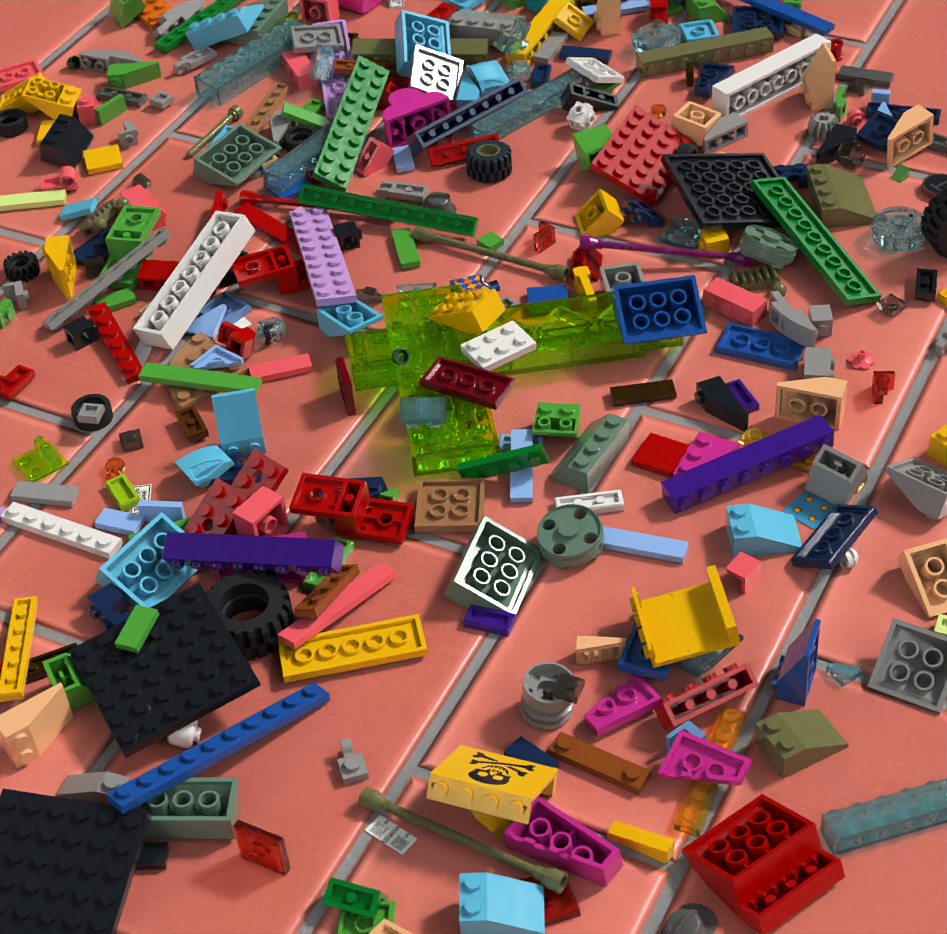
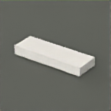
(598, 502)

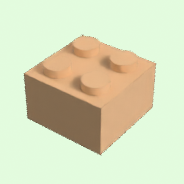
(695, 121)

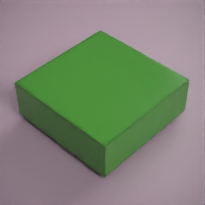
(490, 241)

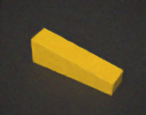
(642, 841)

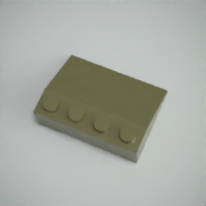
(838, 196)

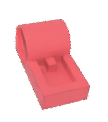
(61, 182)

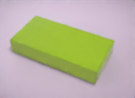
(123, 492)

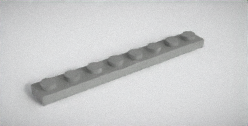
(101, 284)

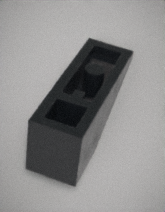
(596, 98)
(838, 135)
(720, 402)

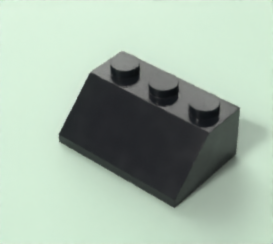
(65, 142)

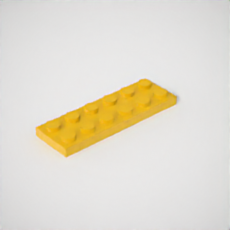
(354, 648)

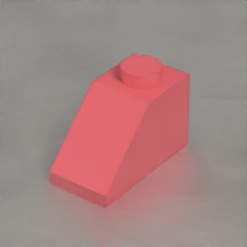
(86, 110)
(373, 157)

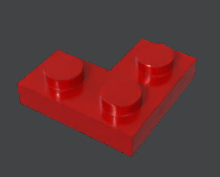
(15, 381)

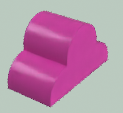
(411, 111)

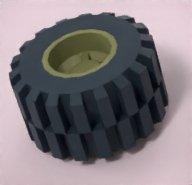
(488, 161)

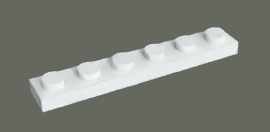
(62, 530)

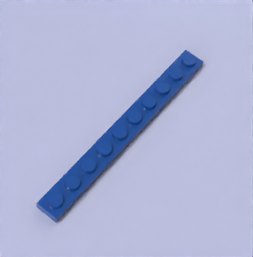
(217, 748)

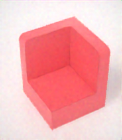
(746, 569)

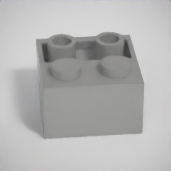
(835, 476)

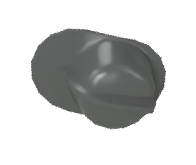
(439, 201)
(691, 919)

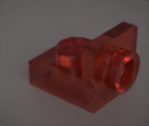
(544, 237)
(881, 383)

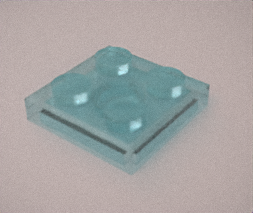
(681, 233)

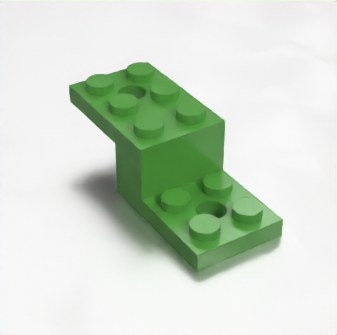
(127, 232)

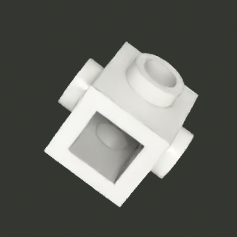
(581, 116)

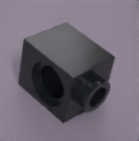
(348, 235)
(80, 333)

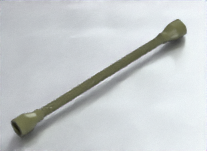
(556, 271)
(550, 877)

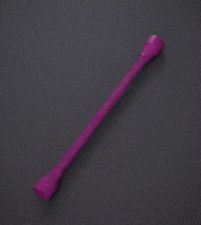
(590, 243)

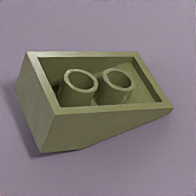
(797, 739)

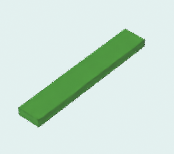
(198, 378)

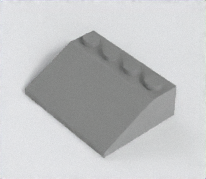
(479, 24)

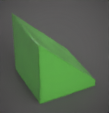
(900, 173)
(392, 494)

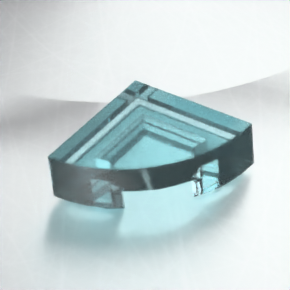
(843, 673)

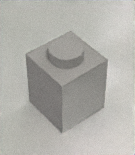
(821, 318)

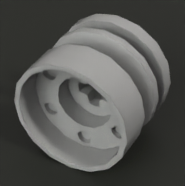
(537, 701)

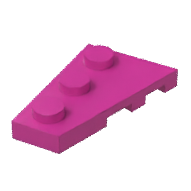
(704, 449)
(626, 704)
(703, 761)

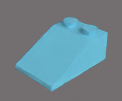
(346, 318)
(238, 422)
(761, 530)
(499, 905)

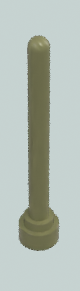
(234, 113)

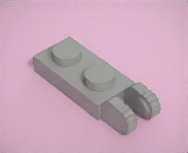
(402, 191)

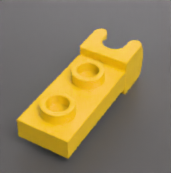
(582, 281)

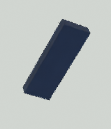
(601, 55)

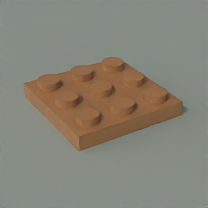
(449, 504)

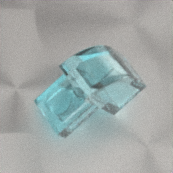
(513, 41)

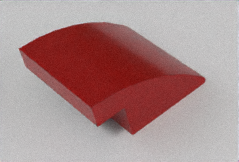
(764, 863)

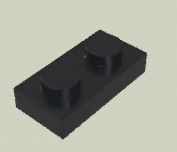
(925, 284)

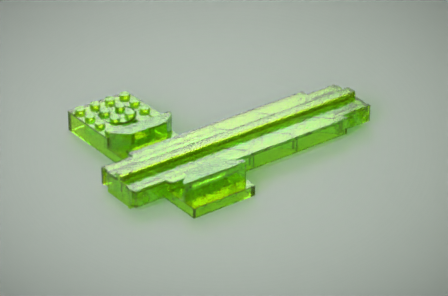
(565, 332)

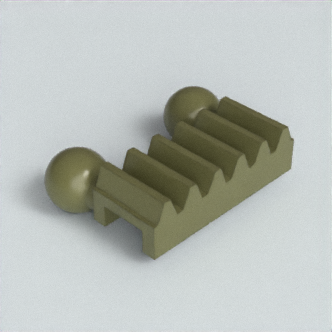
(99, 218)
(758, 279)

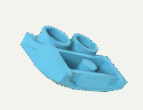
(487, 76)
(204, 464)

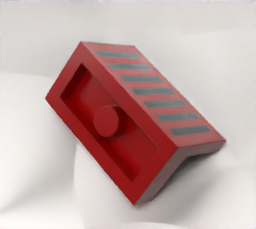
(591, 258)

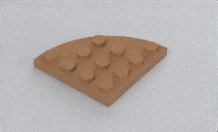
(188, 353)

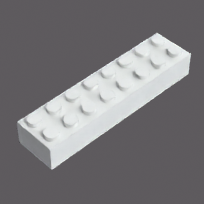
(766, 79)
(194, 280)

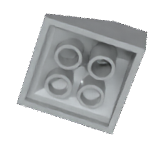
(922, 484)
(912, 666)

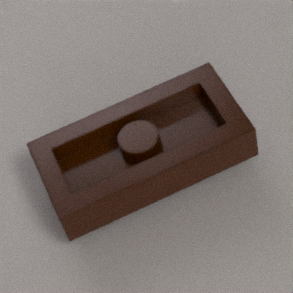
(191, 424)

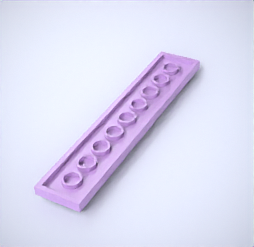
(336, 84)
(322, 257)

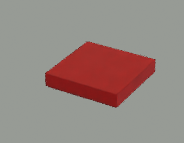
(659, 455)

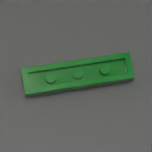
(504, 462)

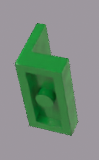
(353, 898)

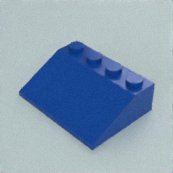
(658, 310)

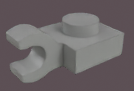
(351, 766)

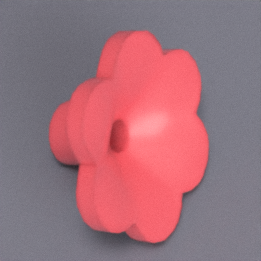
(861, 360)

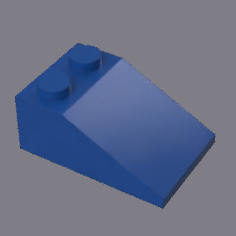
(798, 666)

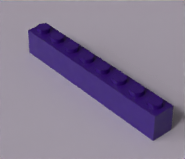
(747, 464)
(254, 553)

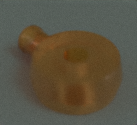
(658, 110)
(114, 467)

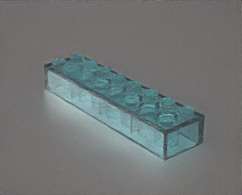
(246, 65)

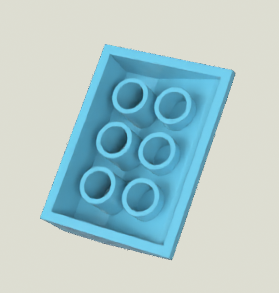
(223, 26)
(419, 30)
(139, 567)

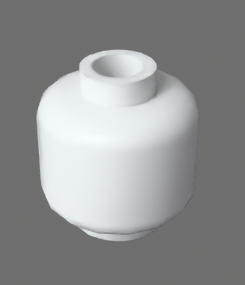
(186, 735)

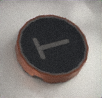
(933, 184)

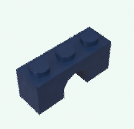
(108, 607)

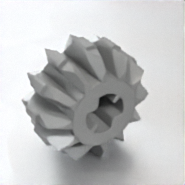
(821, 124)

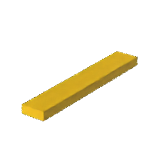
(18, 648)

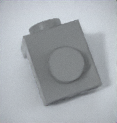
(128, 137)
(16, 292)

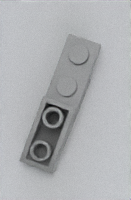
(177, 15)
(101, 59)
(791, 322)

